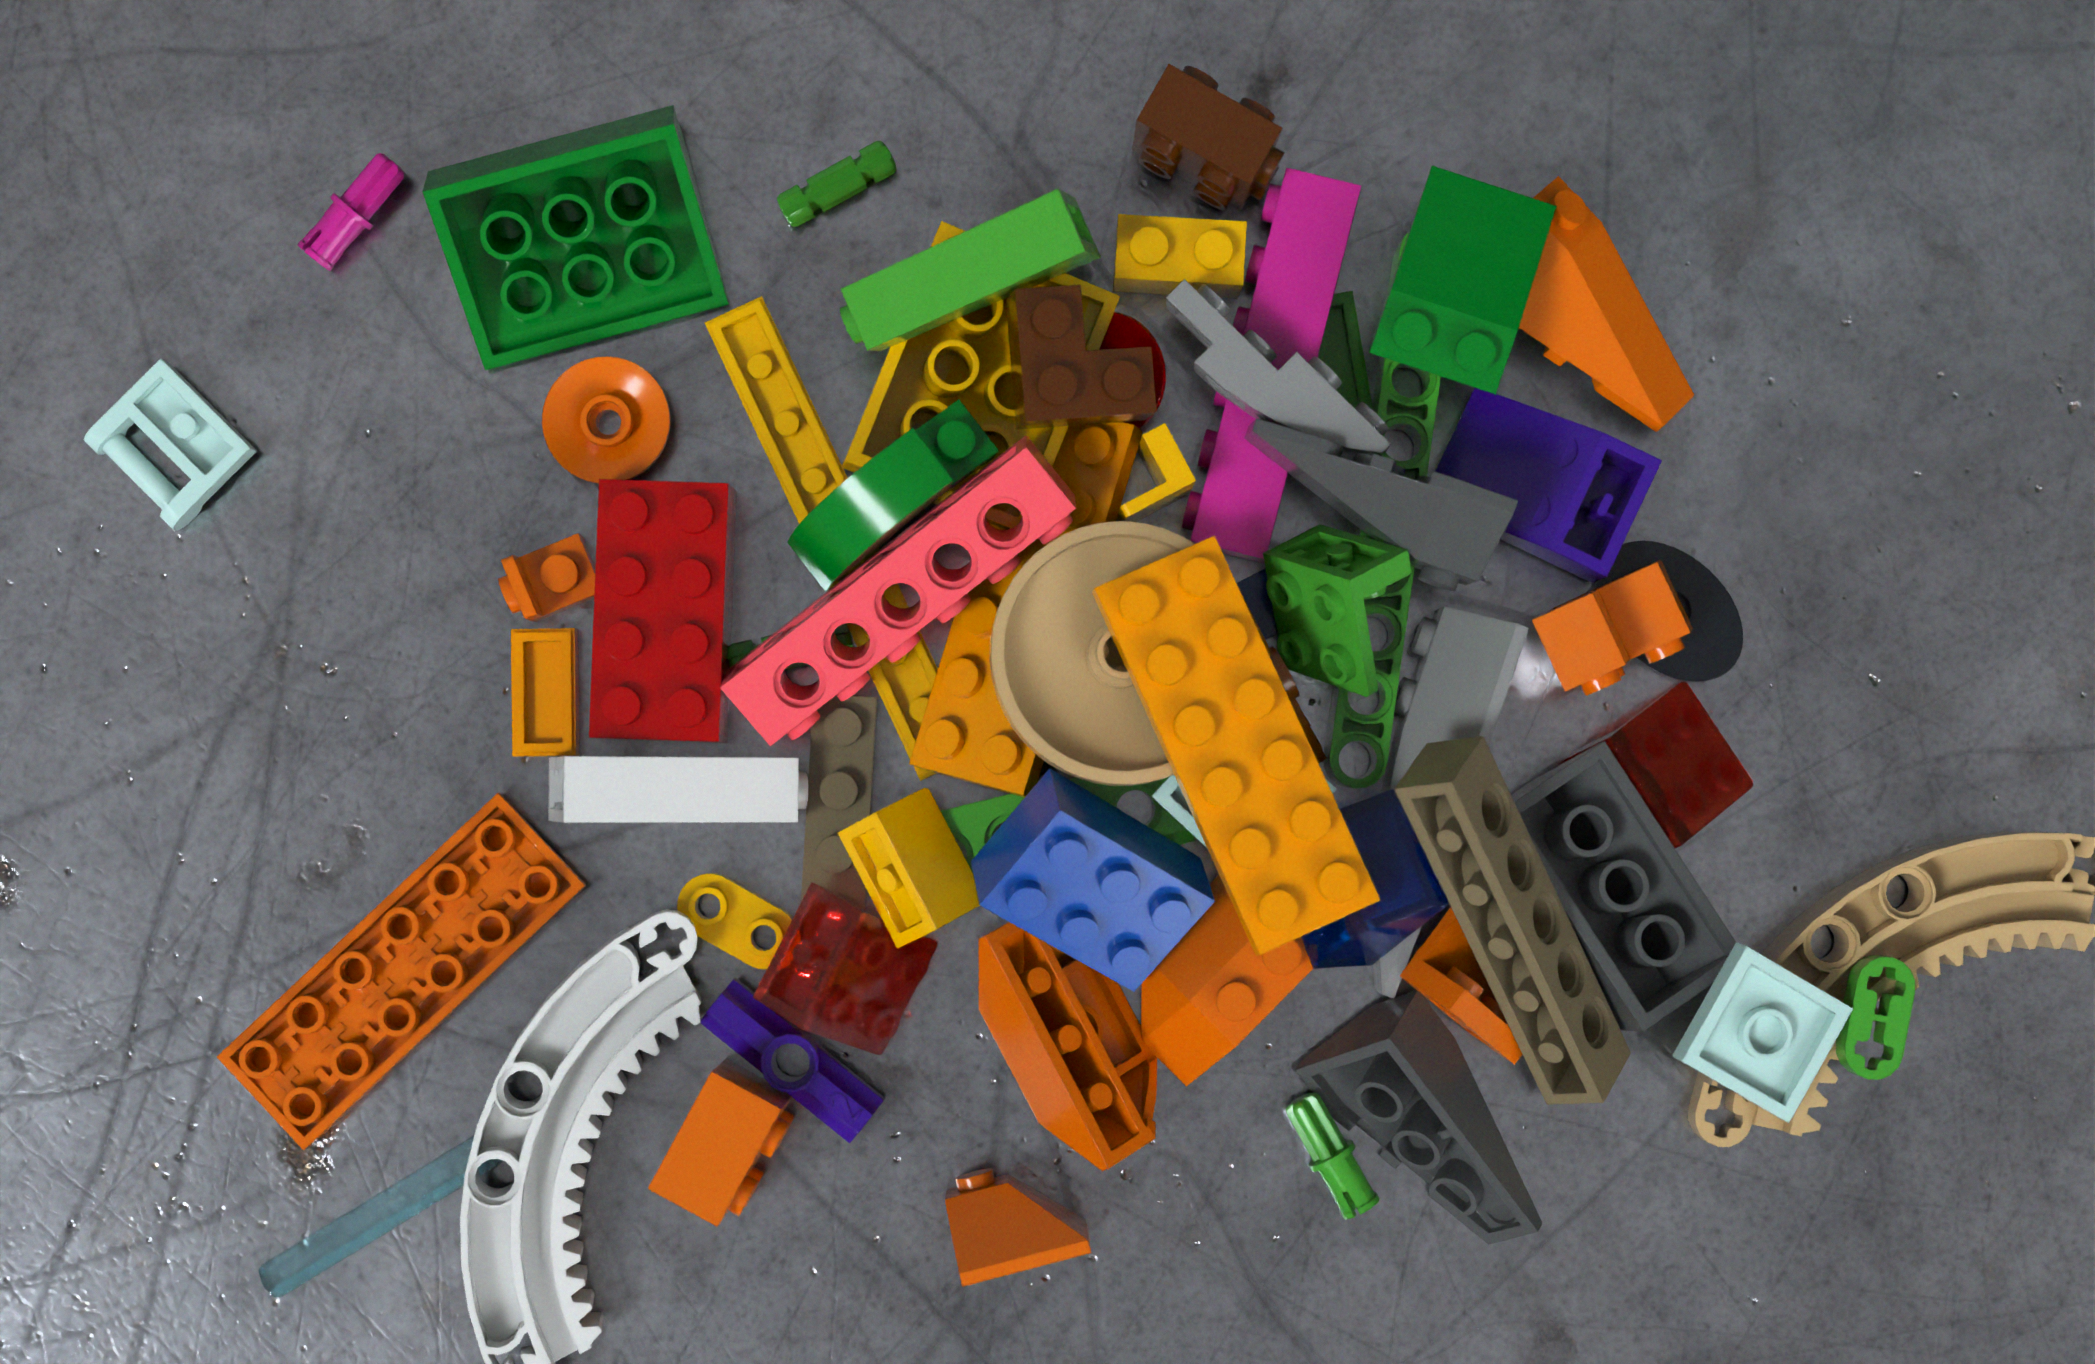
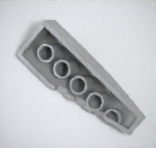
(1452, 696)

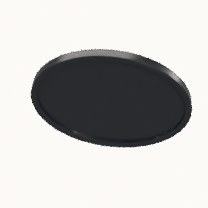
(1716, 623)

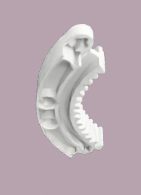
(521, 1236)

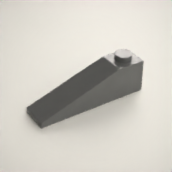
(1437, 518)

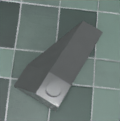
(1414, 1094)

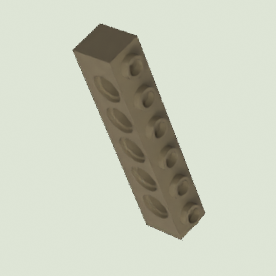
(1513, 920)

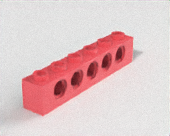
(1015, 477)

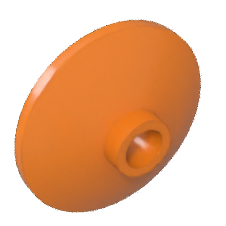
(579, 402)

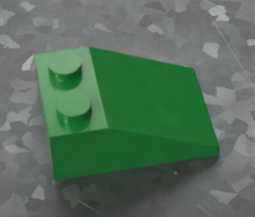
(1463, 280)

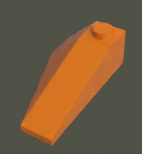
(1596, 318)

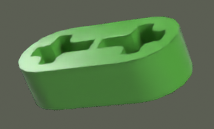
(1891, 1019)

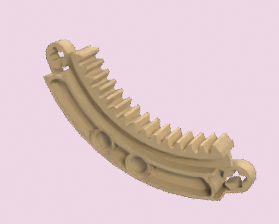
(1959, 902)

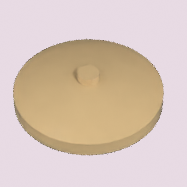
(1060, 665)

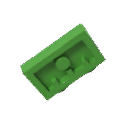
(1319, 602)

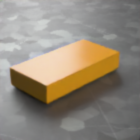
(545, 692)

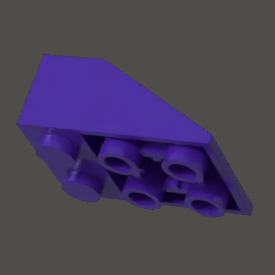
(1569, 480)

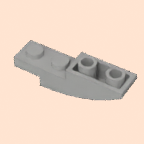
(1295, 396)

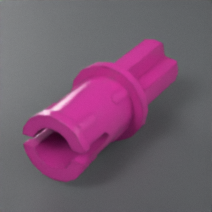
(352, 211)

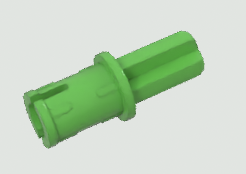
(1331, 1155)

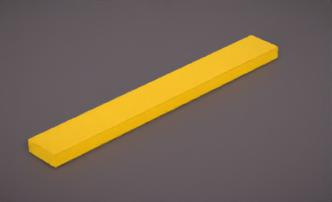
(808, 474)

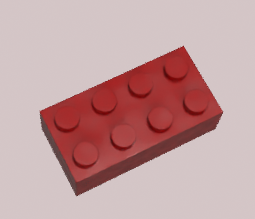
(662, 610)

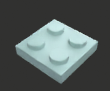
(1762, 1032)

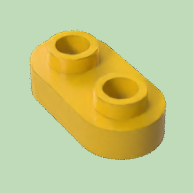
(738, 917)

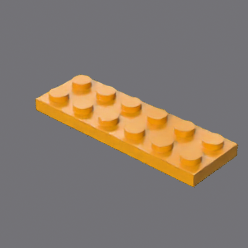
(963, 721)
(1235, 745)

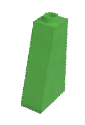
(969, 271)

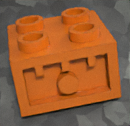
(1453, 981)

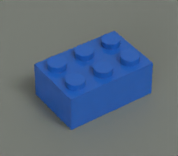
(1091, 881)

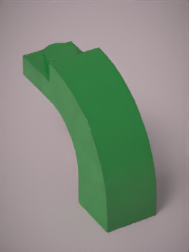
(889, 493)

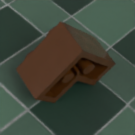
(1060, 380)

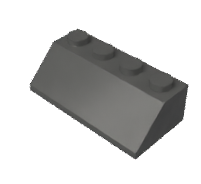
(1623, 888)

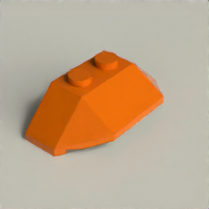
(1214, 990)
(1069, 1045)

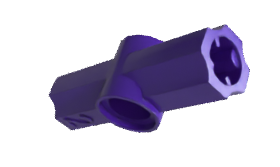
(825, 1089)

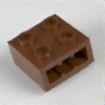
(1208, 138)

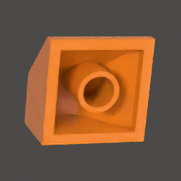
(1008, 1227)

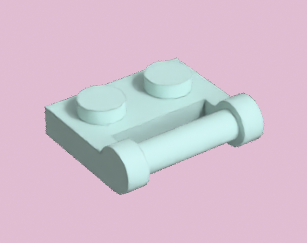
(184, 429)

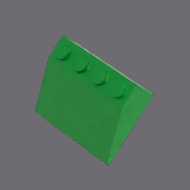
(576, 237)

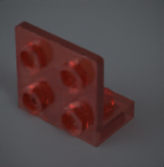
(1678, 763)
(843, 972)

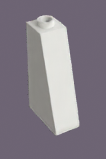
(675, 789)

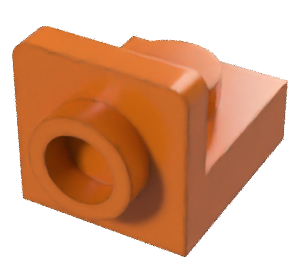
(549, 579)

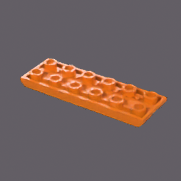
(401, 971)

